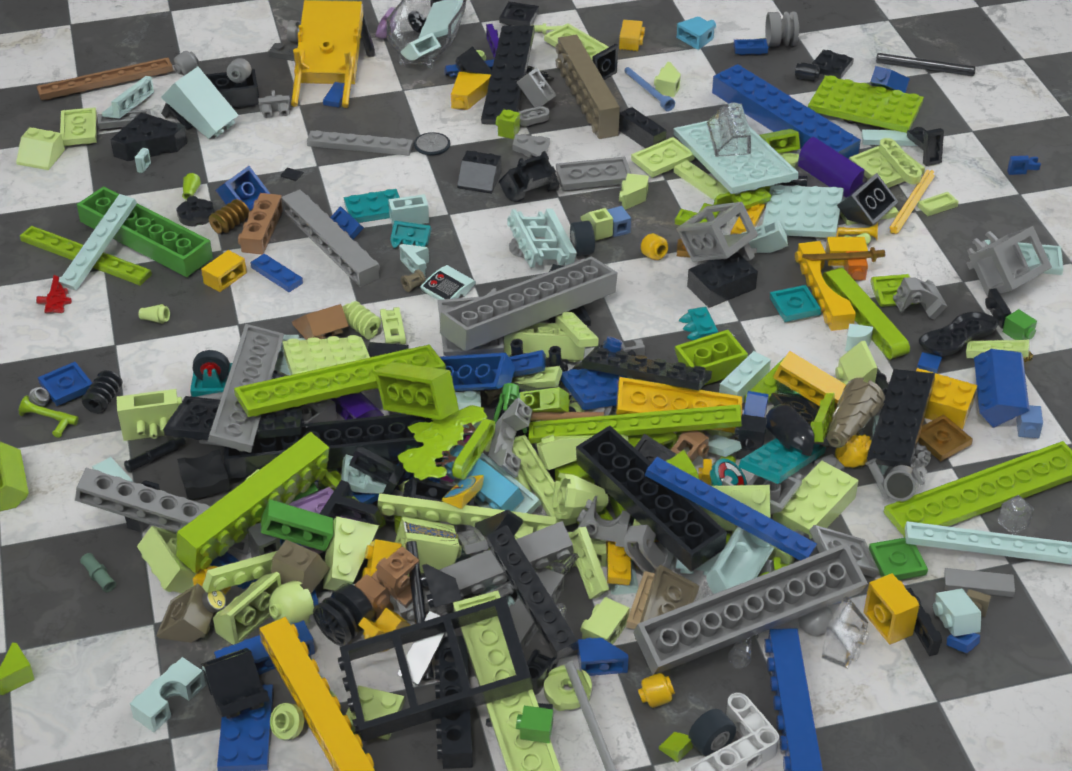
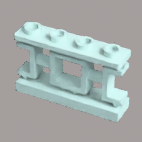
(547, 225)

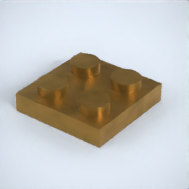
(943, 438)

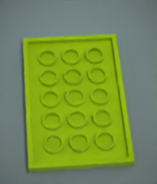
(866, 103)

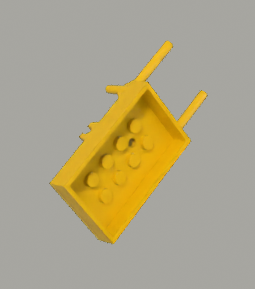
(328, 45)

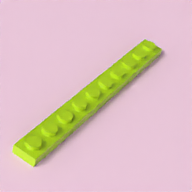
(640, 423)

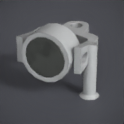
(900, 482)

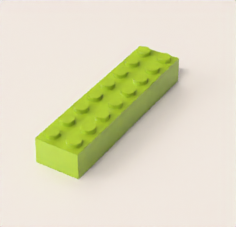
(230, 517)

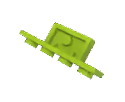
(749, 197)

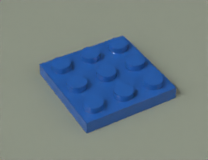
(591, 387)

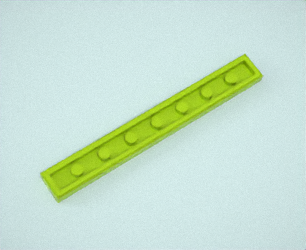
(69, 249)

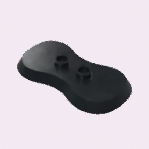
(958, 333)

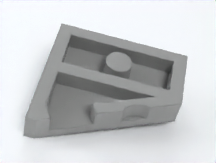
(530, 145)

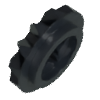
(416, 20)

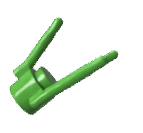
(509, 394)

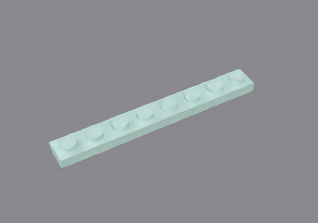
(988, 542)

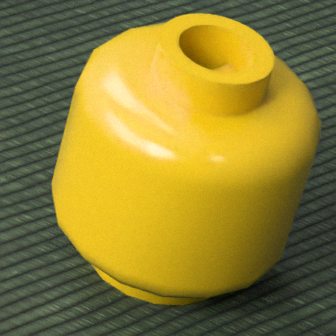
(654, 246)
(656, 690)

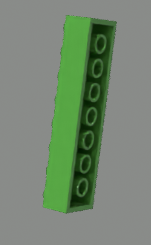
(150, 234)

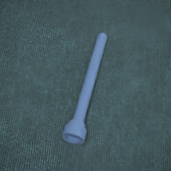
(666, 102)

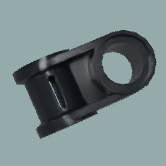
(539, 669)

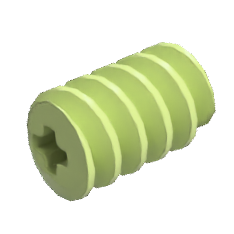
(361, 319)

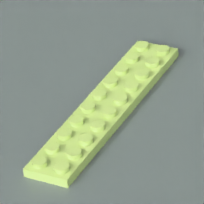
(492, 663)

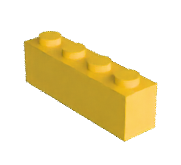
(807, 379)

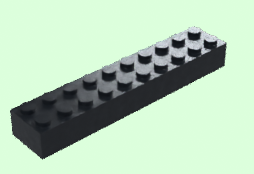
(379, 434)

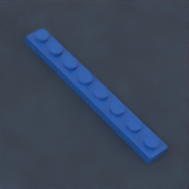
(730, 509)

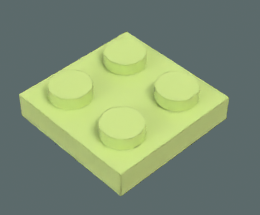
(377, 704)

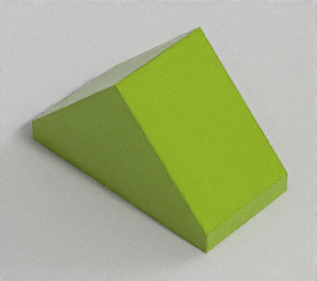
(14, 670)

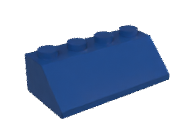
(479, 371)
(1001, 385)

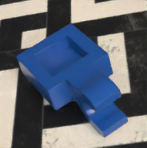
(1020, 164)

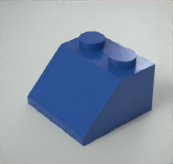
(243, 186)

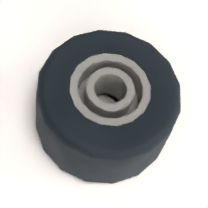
(582, 237)
(712, 732)

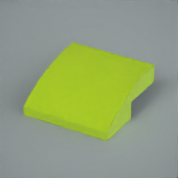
(886, 287)

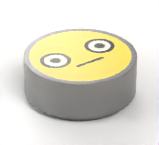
(214, 600)

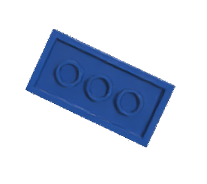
(246, 739)

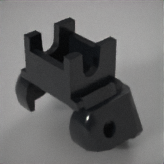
(533, 173)

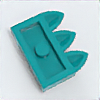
(410, 234)
(699, 323)

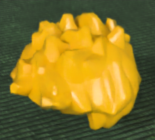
(854, 452)

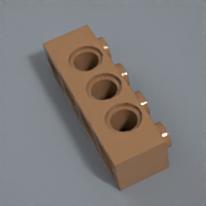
(260, 224)

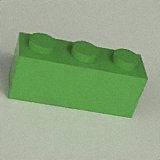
(297, 525)

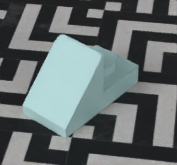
(414, 257)

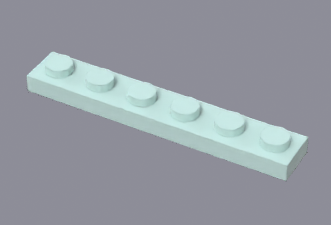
(97, 242)

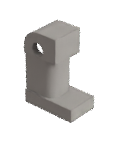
(645, 551)

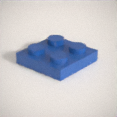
(65, 383)

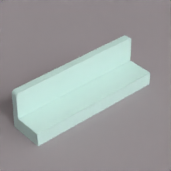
(130, 98)

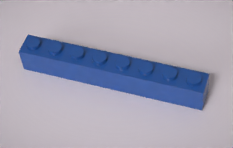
(792, 701)

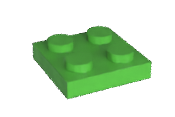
(898, 558)

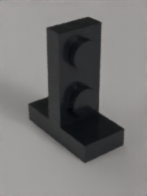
(930, 142)
(378, 468)
(344, 505)

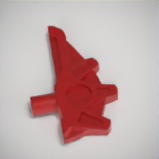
(56, 298)

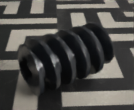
(101, 391)

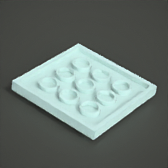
(805, 210)

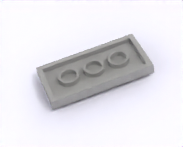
(592, 173)

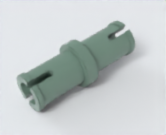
(98, 572)

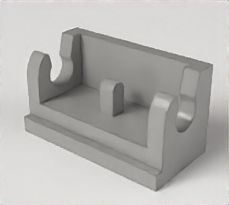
(536, 88)

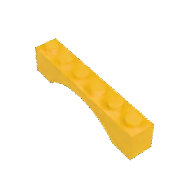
(835, 309)

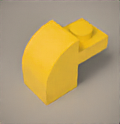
(387, 622)

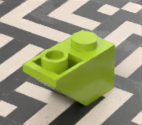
(546, 400)

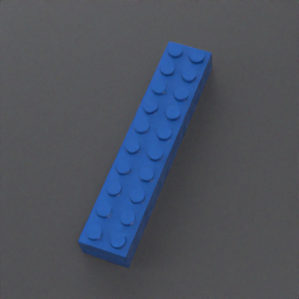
(780, 111)

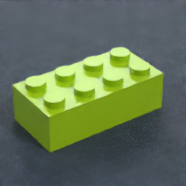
(417, 390)

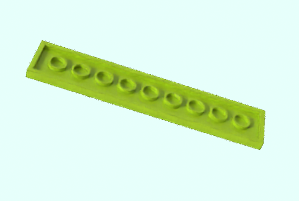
(327, 382)
(985, 489)

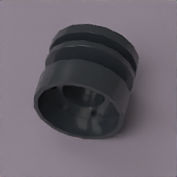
(341, 614)

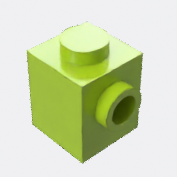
(508, 124)

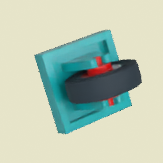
(209, 373)

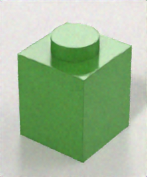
(1020, 326)
(535, 724)

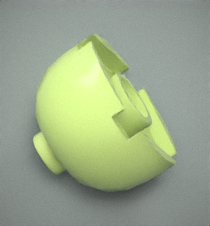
(291, 602)

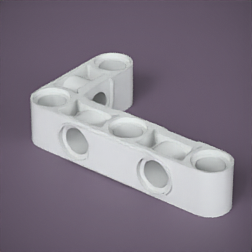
(755, 747)

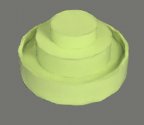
(287, 721)

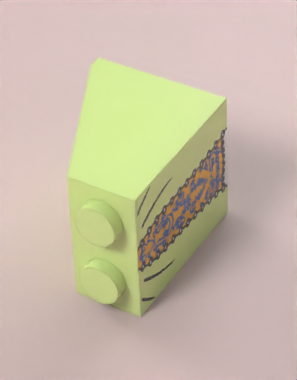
(435, 541)

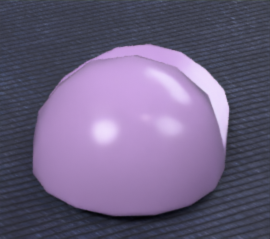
(382, 27)

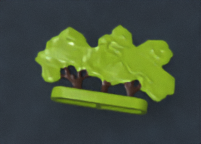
(441, 436)

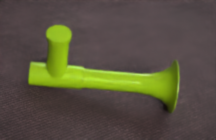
(64, 418)

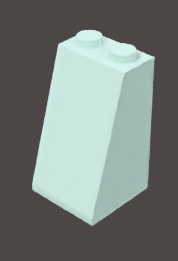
(200, 103)

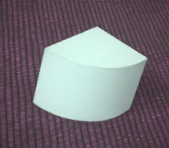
(856, 334)

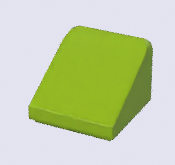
(676, 746)

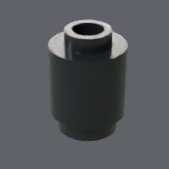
(807, 71)

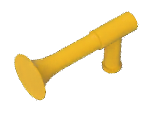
(872, 231)

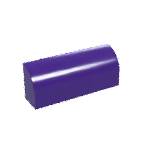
(830, 166)
(355, 406)

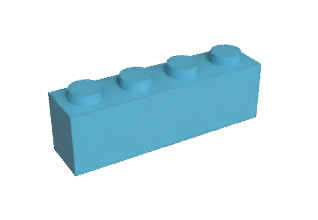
(496, 489)

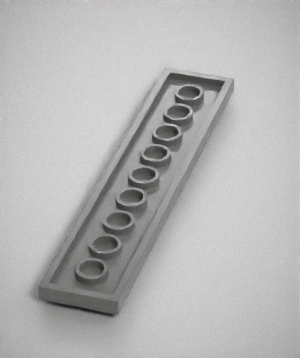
(252, 364)

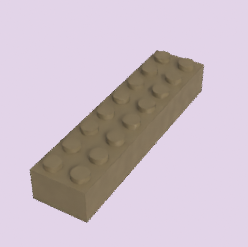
(588, 87)

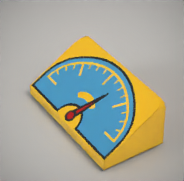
(464, 491)

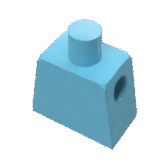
(696, 32)

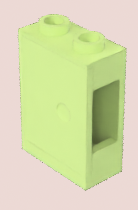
(146, 413)

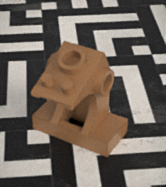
(695, 441)
(393, 574)

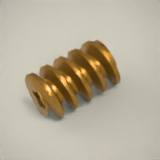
(229, 216)

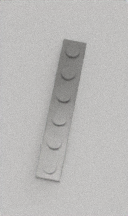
(360, 143)

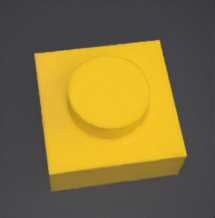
(704, 473)

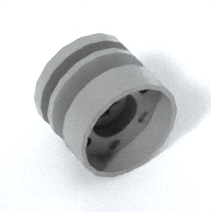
(784, 29)

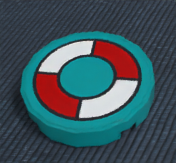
(725, 467)

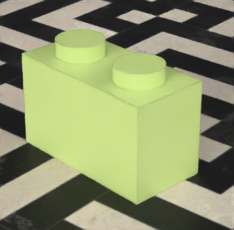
(606, 621)

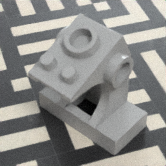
(917, 291)
(604, 529)

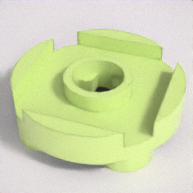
(555, 691)

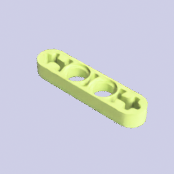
(888, 148)

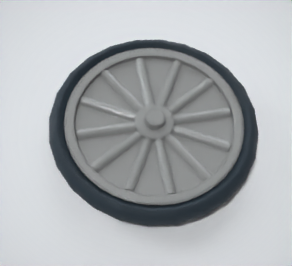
(432, 143)

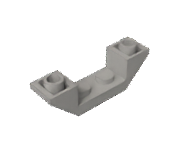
(513, 419)

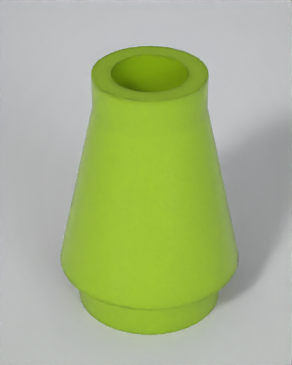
(190, 185)

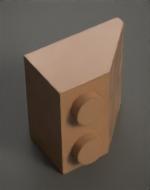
(322, 322)

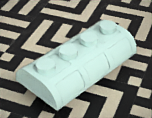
(738, 561)

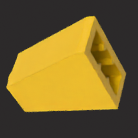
(469, 89)

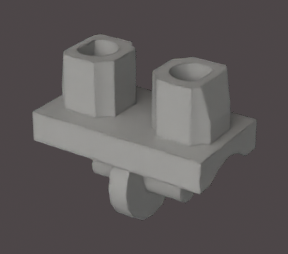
(274, 103)

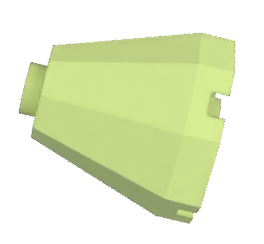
(572, 494)

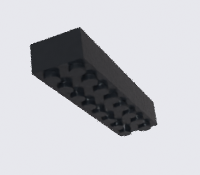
(673, 518)

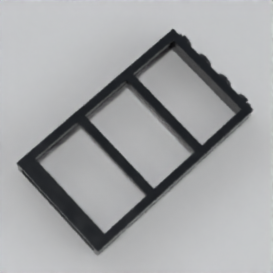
(447, 705)

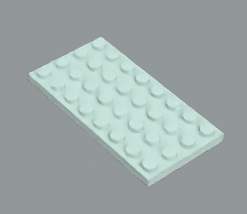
(737, 172)

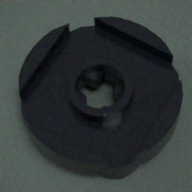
(194, 211)

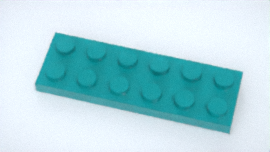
(777, 462)

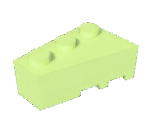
(346, 551)

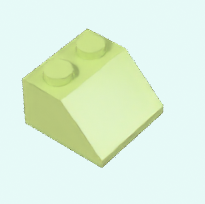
(40, 148)
(857, 364)

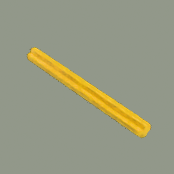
(911, 202)

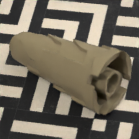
(854, 410)

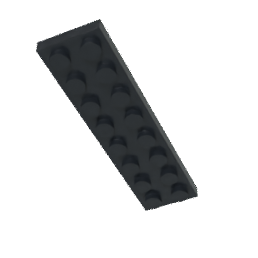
(508, 68)

